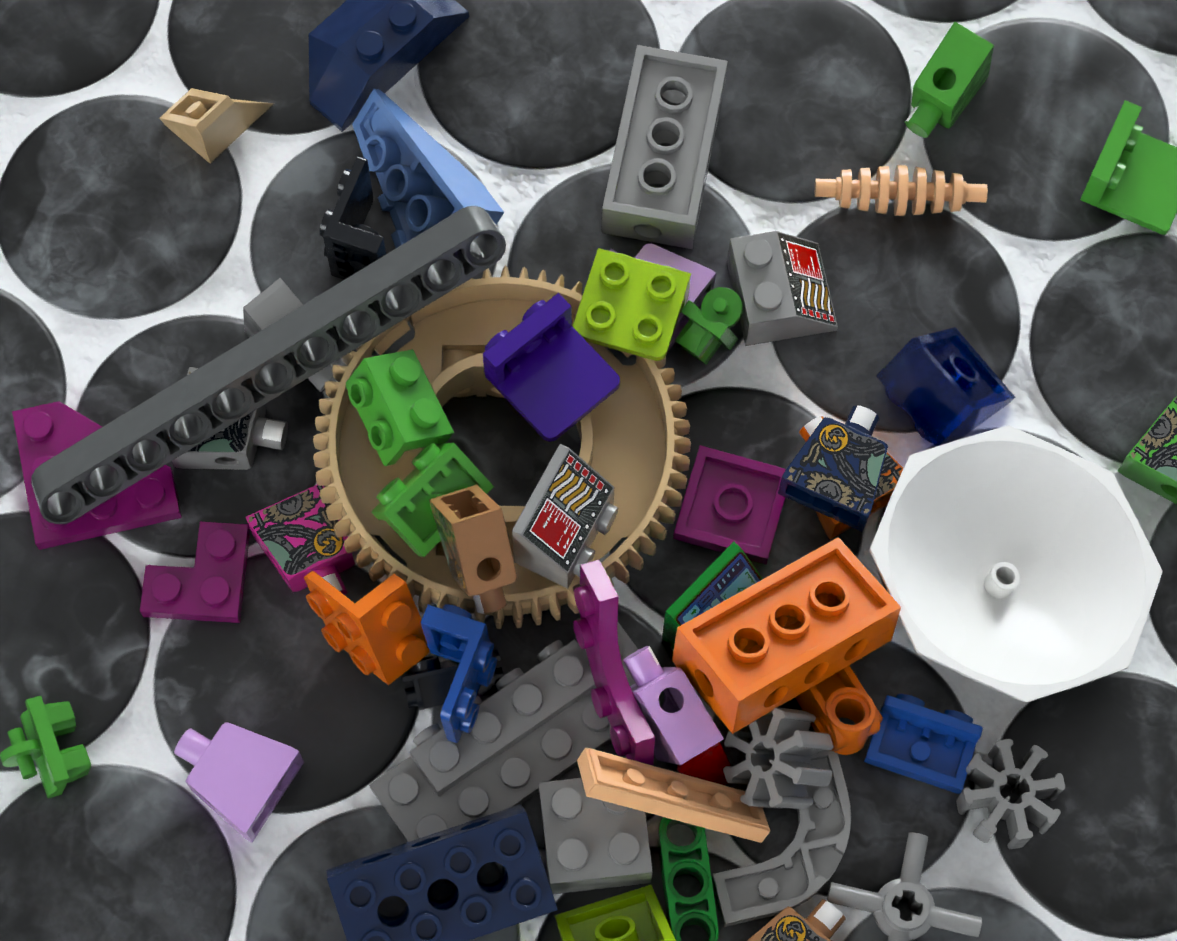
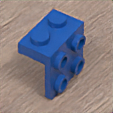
(466, 641)

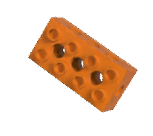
(785, 634)

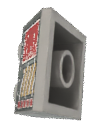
(780, 287)
(563, 518)

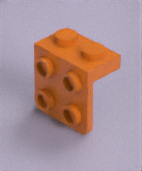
(377, 631)

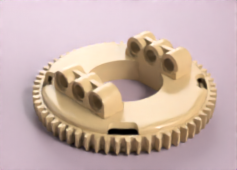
(627, 439)

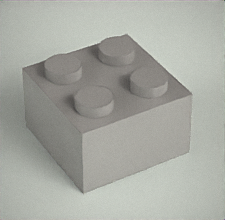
(591, 840)

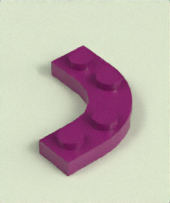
(599, 636)

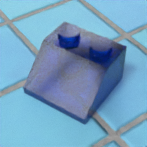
(943, 386)

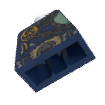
(838, 469)

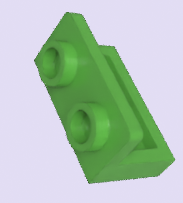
(397, 405)

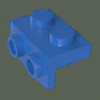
(924, 742)

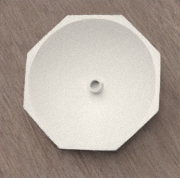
(1016, 563)

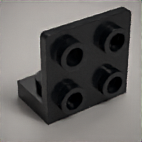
(346, 240)

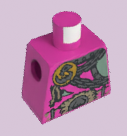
(301, 539)

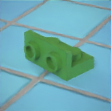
(407, 503)

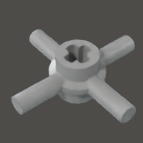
(910, 889)

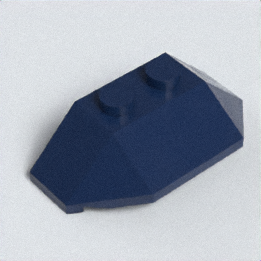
(372, 48)

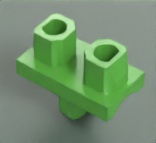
(711, 324)
(41, 727)

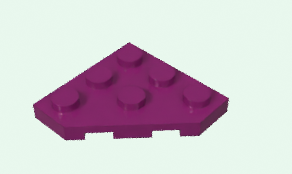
(53, 428)

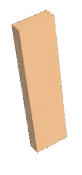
(670, 795)

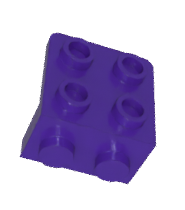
(548, 369)

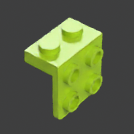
(631, 304)

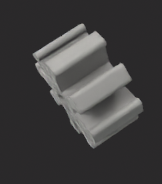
(779, 760)
(1028, 804)

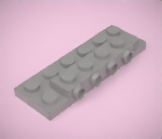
(520, 738)

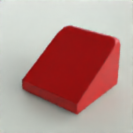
(707, 765)

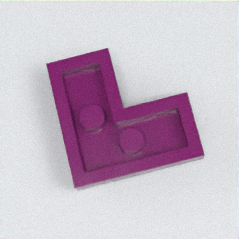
(208, 590)

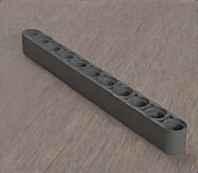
(201, 408)

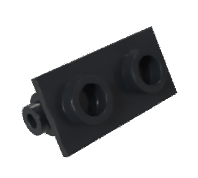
(434, 678)

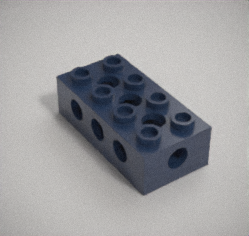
(451, 855)

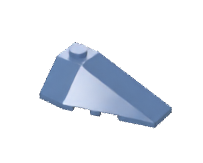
(414, 171)

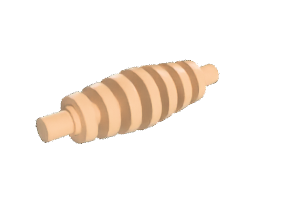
(901, 190)

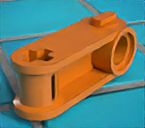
(846, 698)

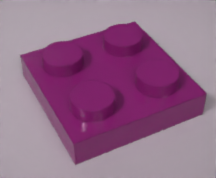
(730, 503)

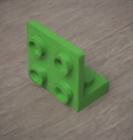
(1135, 175)

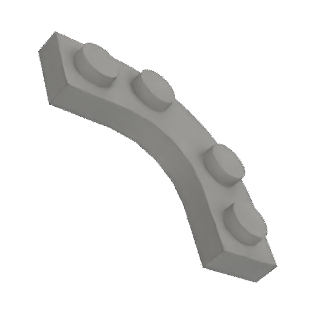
(803, 866)

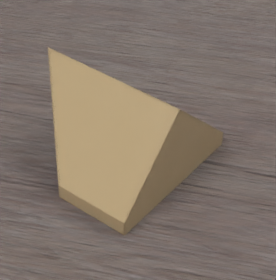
(211, 120)

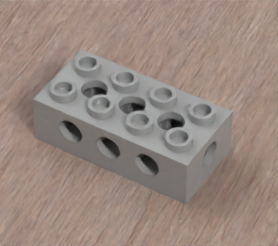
(664, 147)

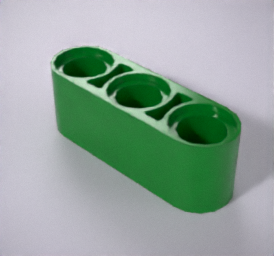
(691, 860)

